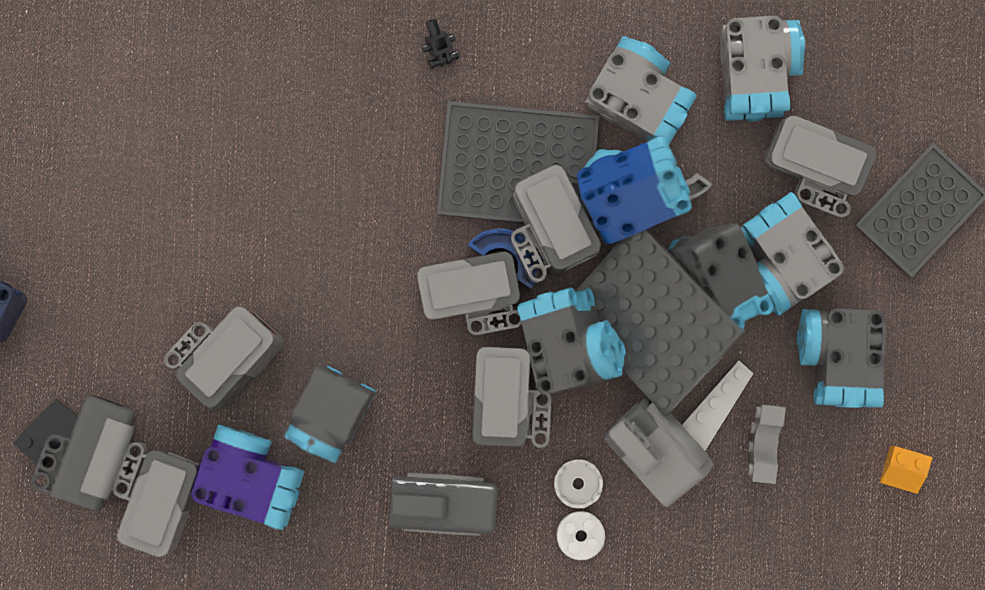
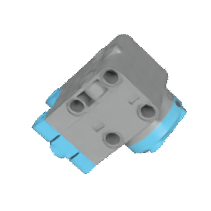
(756, 63)
(637, 94)
(790, 253)

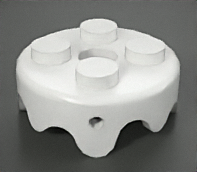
(578, 497)
(580, 549)

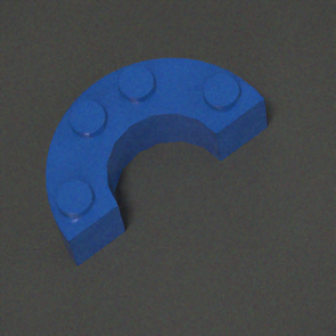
(500, 240)

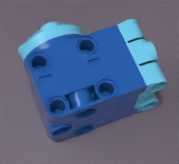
(633, 189)

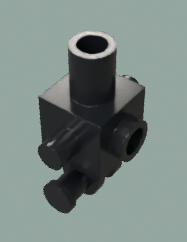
(439, 43)

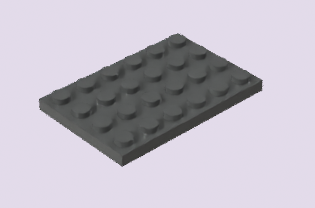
(921, 210)

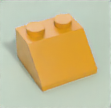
(905, 469)

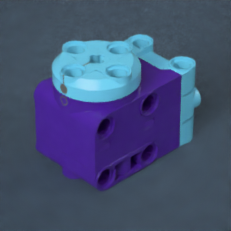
(242, 480)

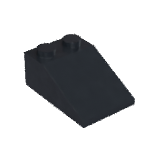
(53, 420)

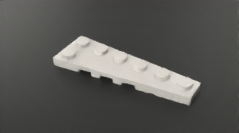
(713, 410)

